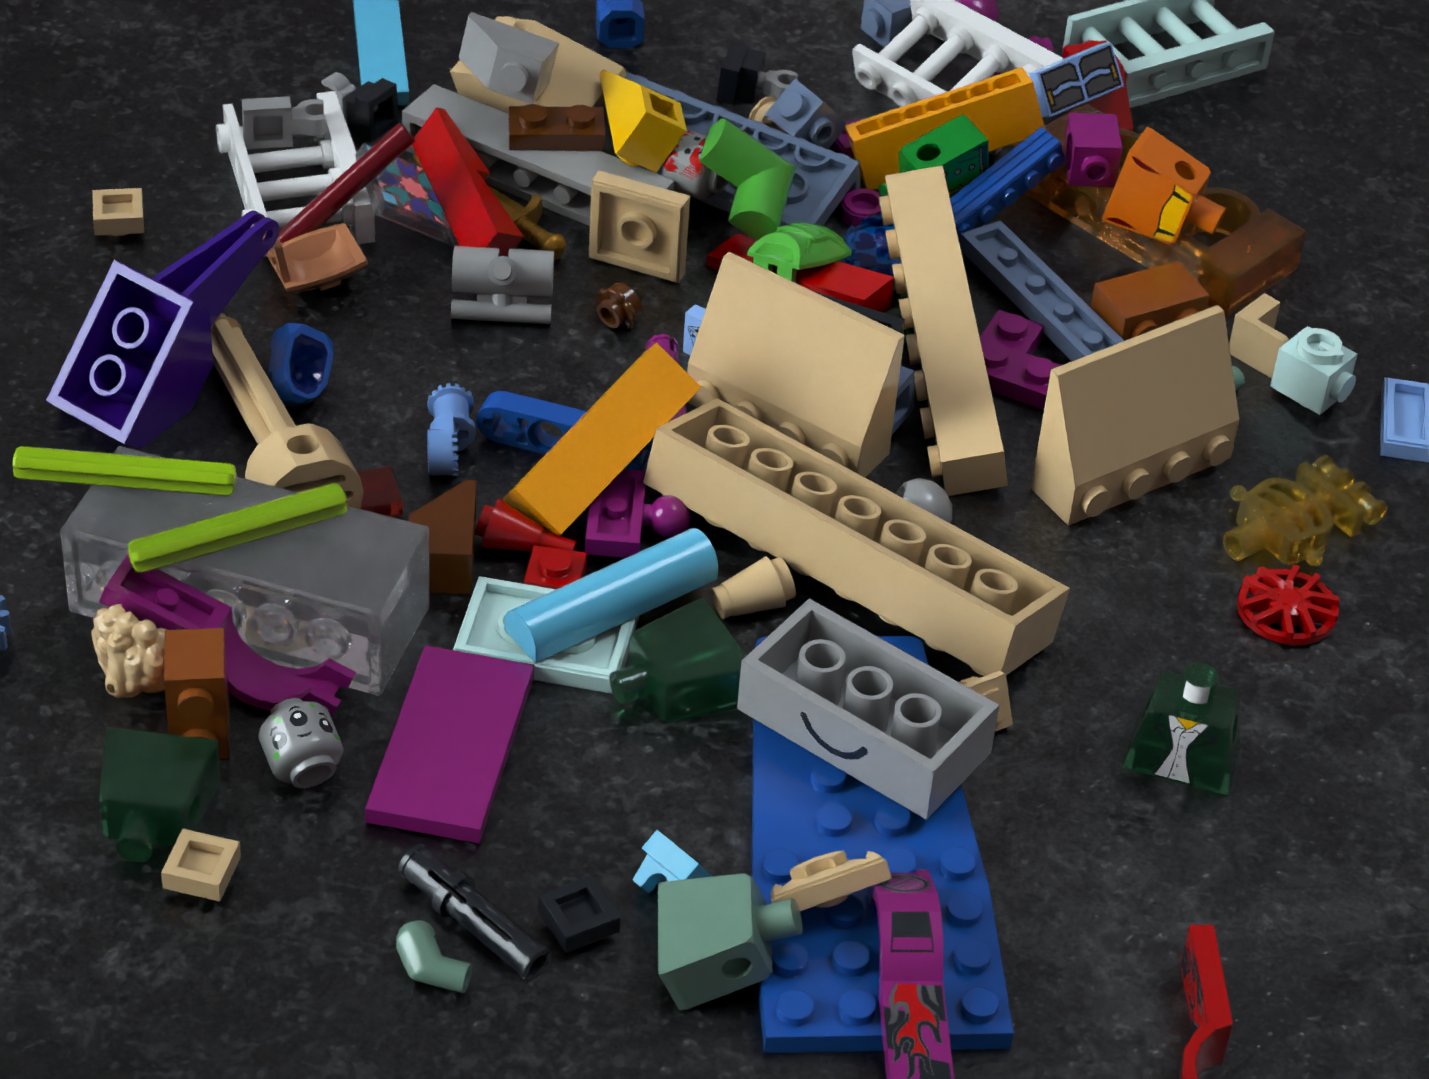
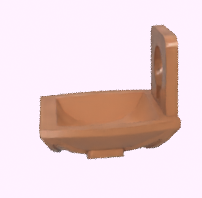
(317, 259)

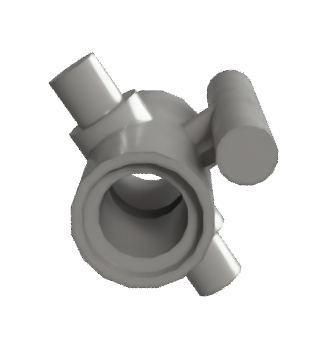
(502, 284)

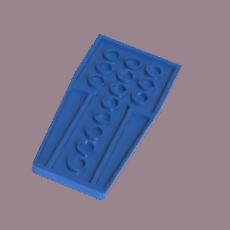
(829, 975)

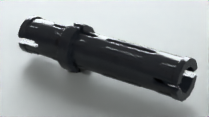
(427, 873)

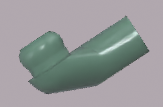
(425, 962)

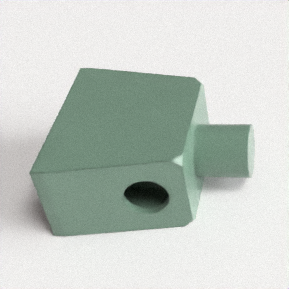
(718, 936)

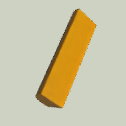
(999, 106)
(603, 441)

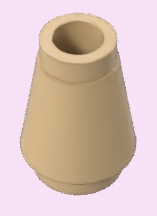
(755, 589)

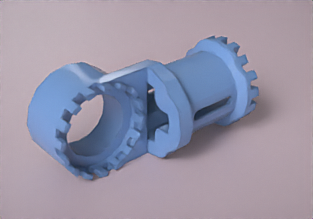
(450, 429)

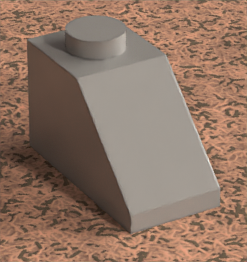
(508, 58)

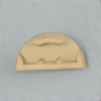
(830, 879)

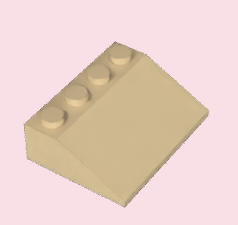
(798, 364)
(1137, 417)

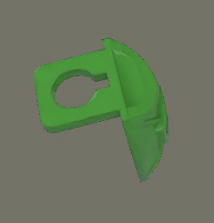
(798, 248)

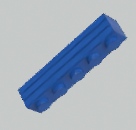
(1006, 181)

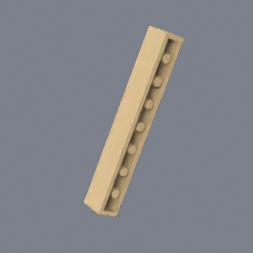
(945, 333)

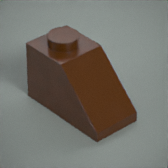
(451, 538)

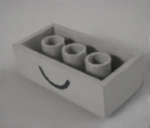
(867, 707)

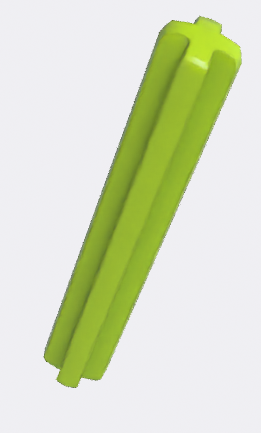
(124, 471)
(237, 528)

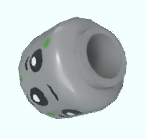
(301, 743)

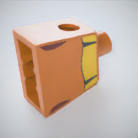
(1161, 191)

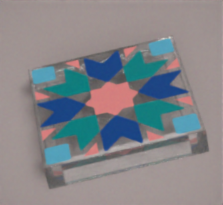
(406, 197)

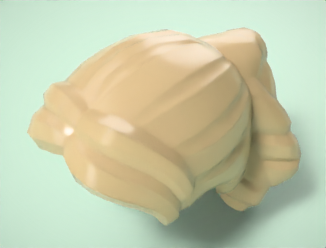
(129, 652)

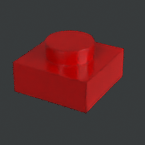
(554, 567)

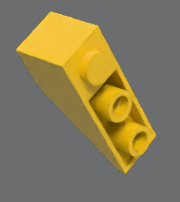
(641, 121)

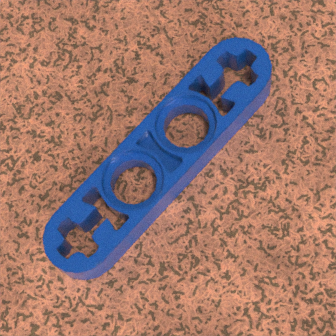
(518, 409)

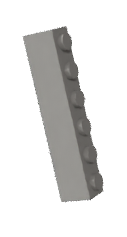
(558, 176)

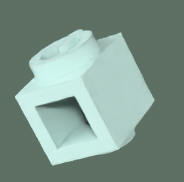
(1314, 369)

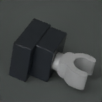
(744, 76)
(369, 108)

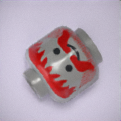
(689, 174)

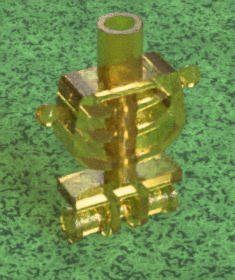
(1298, 516)

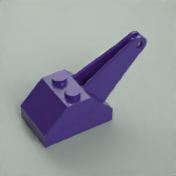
(151, 336)

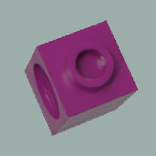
(1092, 149)

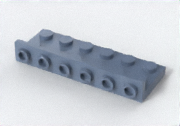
(819, 177)

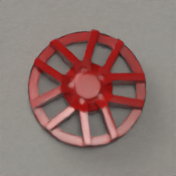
(1288, 605)

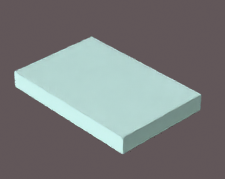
(580, 666)

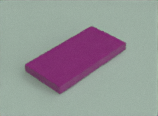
(450, 744)

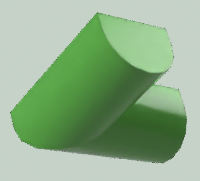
(758, 173)

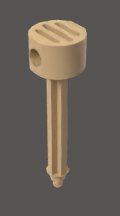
(286, 453)

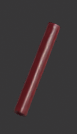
(348, 183)

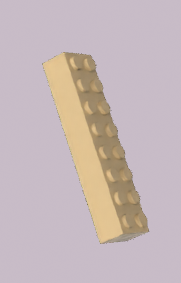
(857, 538)

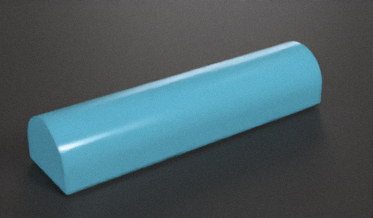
(613, 595)

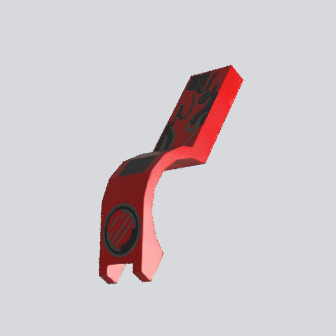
(1206, 1002)

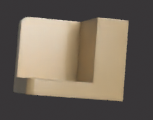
(1254, 335)

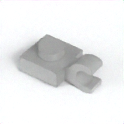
(273, 122)

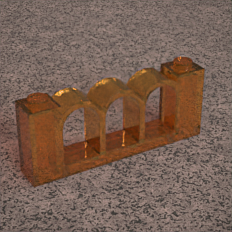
(1233, 271)

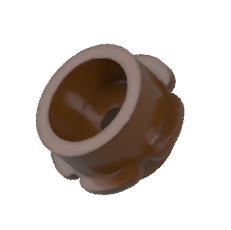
(618, 306)

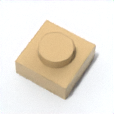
(118, 211)
(201, 865)

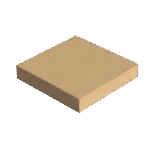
(638, 226)

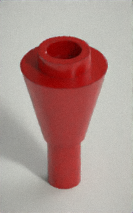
(510, 529)

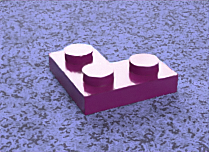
(1009, 359)

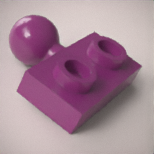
(620, 512)

